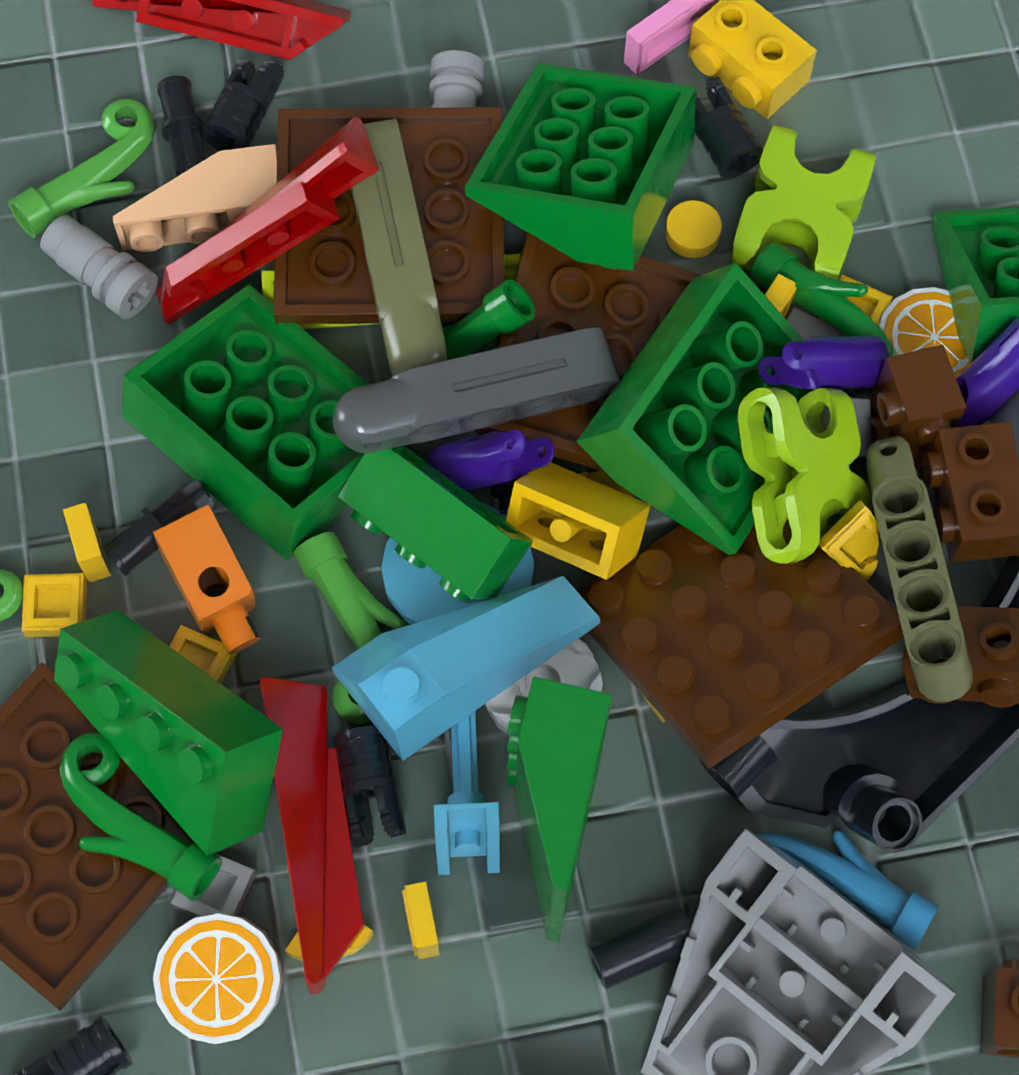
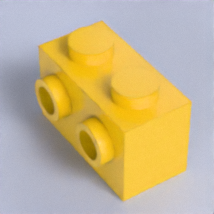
(751, 54)
(578, 519)

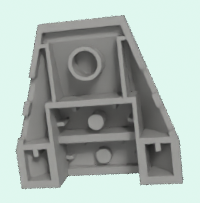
(788, 978)

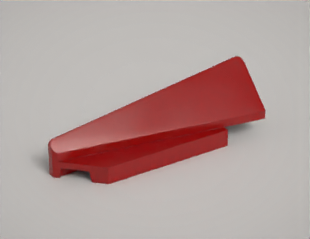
(261, 26)
(272, 225)
(314, 827)

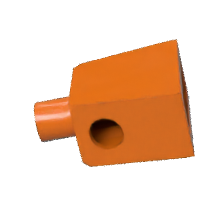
(203, 559)

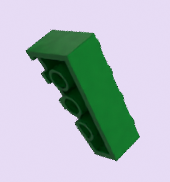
(174, 727)

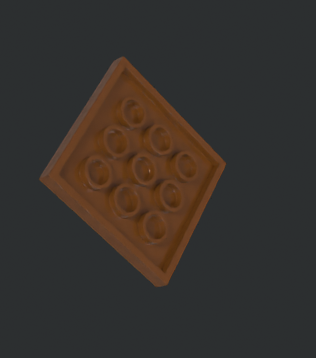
(464, 241)
(584, 296)
(735, 636)
(57, 901)

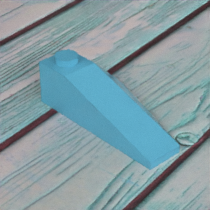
(447, 666)

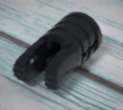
(242, 105)
(726, 133)
(368, 775)
(89, 1052)

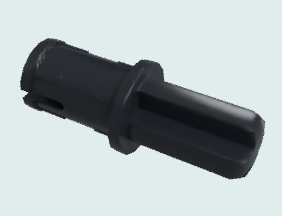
(181, 123)
(139, 541)

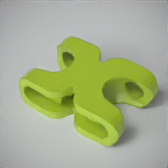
(802, 206)
(801, 467)

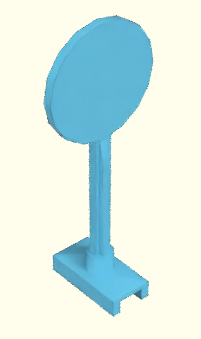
(466, 822)

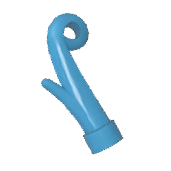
(862, 884)

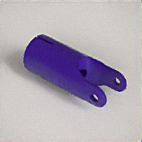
(827, 363)
(991, 378)
(490, 458)

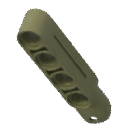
(398, 255)
(911, 535)

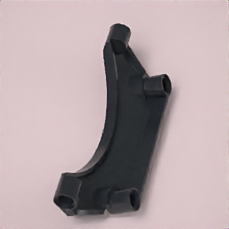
(875, 757)

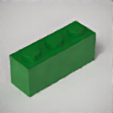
(434, 523)

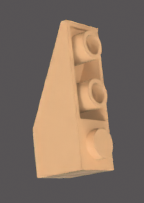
(198, 200)

